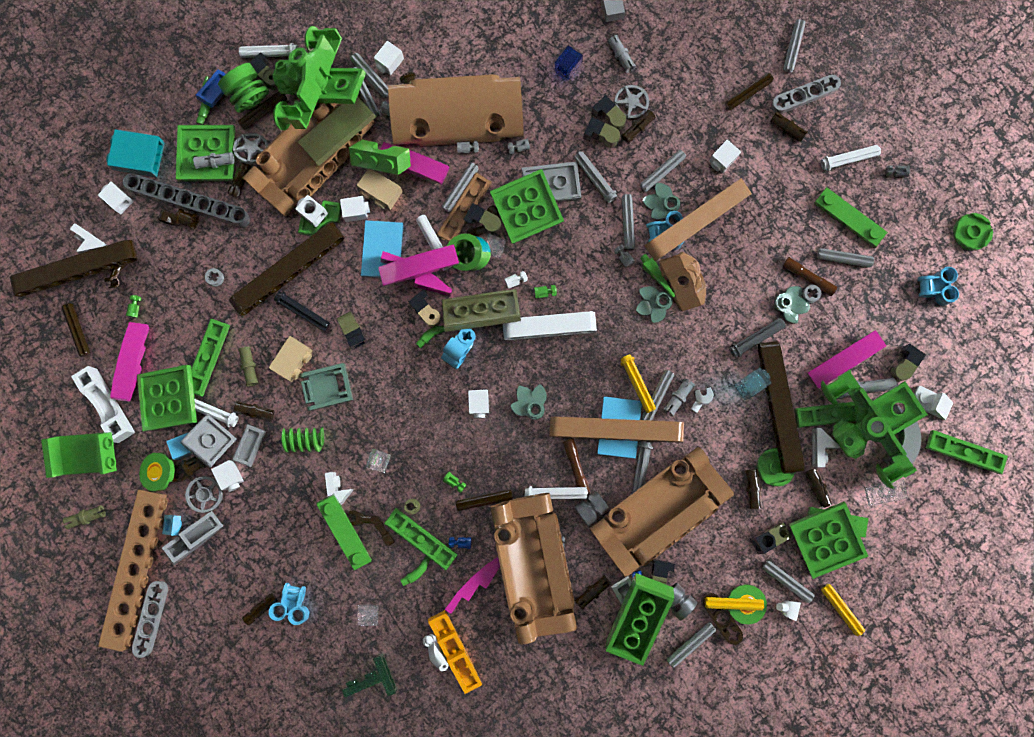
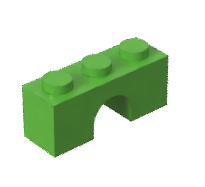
(390, 160)

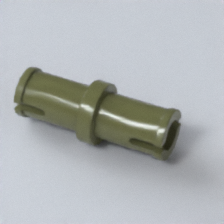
(248, 366)
(407, 507)
(84, 517)

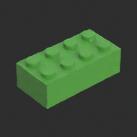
(639, 619)

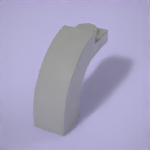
(908, 438)

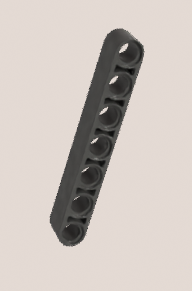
(178, 197)

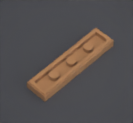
(472, 194)

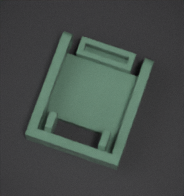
(323, 387)

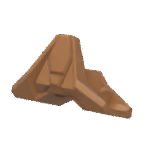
(692, 293)

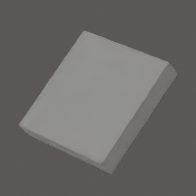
(208, 440)

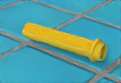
(638, 384)

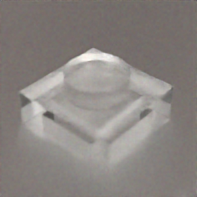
(496, 245)
(378, 460)
(368, 615)

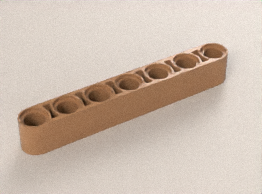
(697, 219)
(616, 429)

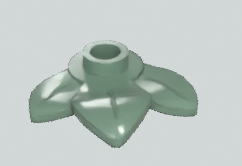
(659, 200)
(651, 303)
(794, 304)
(528, 399)

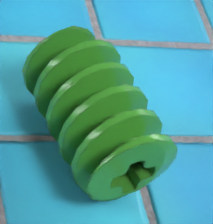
(301, 441)

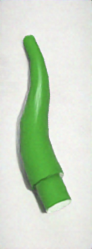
(204, 109)
(428, 335)
(417, 573)

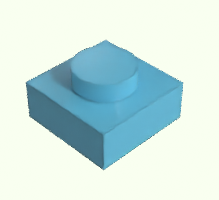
(171, 525)

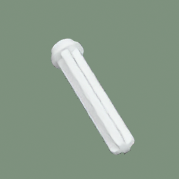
(267, 51)
(850, 157)
(429, 234)
(229, 419)
(559, 493)

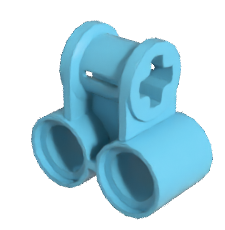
(658, 227)
(936, 286)
(457, 348)
(290, 603)

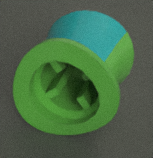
(471, 251)

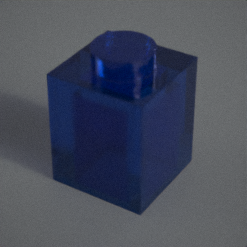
(568, 62)

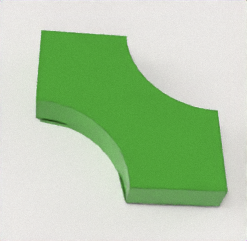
(334, 214)

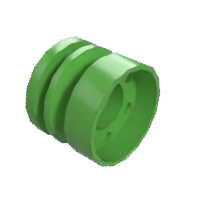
(242, 86)

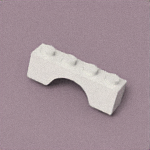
(96, 390)

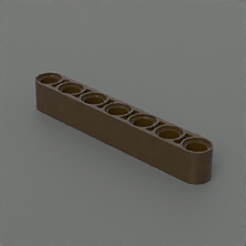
(73, 268)
(286, 269)
(781, 408)

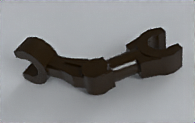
(378, 524)

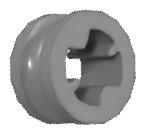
(214, 271)
(811, 288)

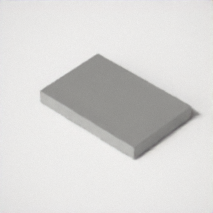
(562, 179)

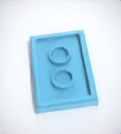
(380, 237)
(619, 409)

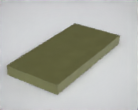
(336, 130)
(480, 310)

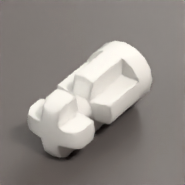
(514, 279)

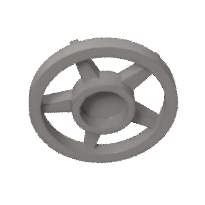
(632, 101)
(250, 148)
(203, 494)

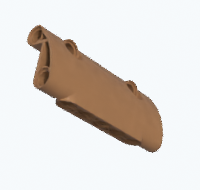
(456, 110)
(288, 172)
(662, 512)
(534, 567)

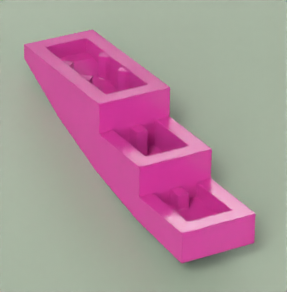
(424, 166)
(418, 265)
(426, 282)
(847, 358)
(129, 361)
(482, 577)

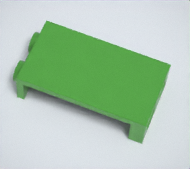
(79, 454)

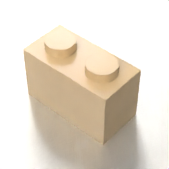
(379, 189)
(291, 359)

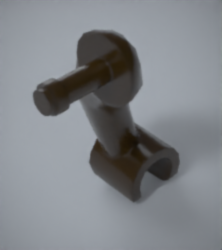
(478, 231)
(113, 277)

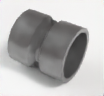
(592, 508)
(682, 604)

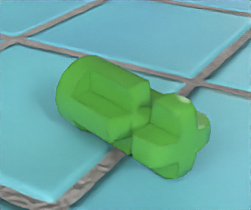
(543, 291)
(133, 308)
(453, 481)

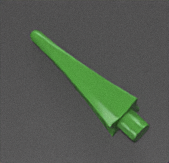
(652, 269)

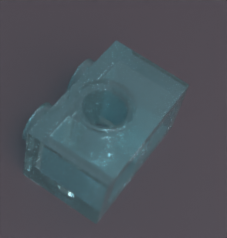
(753, 383)

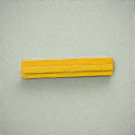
(734, 603)
(843, 610)

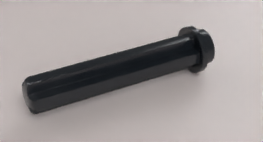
(303, 312)

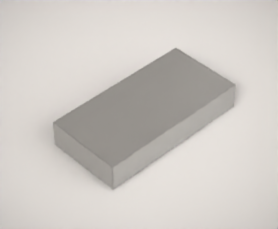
(249, 445)

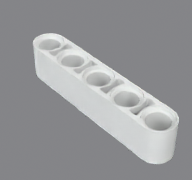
(550, 326)

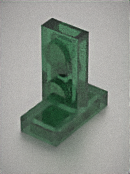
(372, 678)

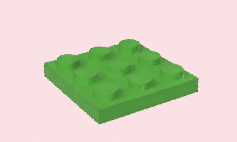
(201, 141)
(527, 206)
(166, 398)
(828, 540)

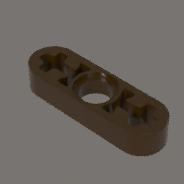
(726, 634)

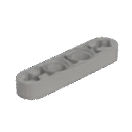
(804, 91)
(153, 620)

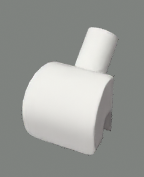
(702, 400)
(789, 609)

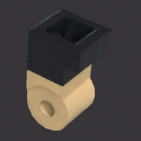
(423, 309)

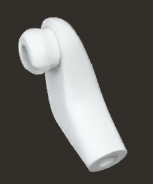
(435, 652)

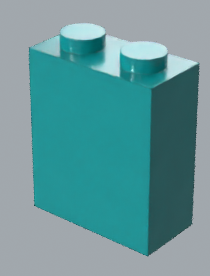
(135, 153)

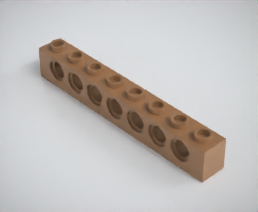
(110, 636)

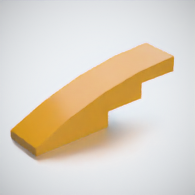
(454, 652)

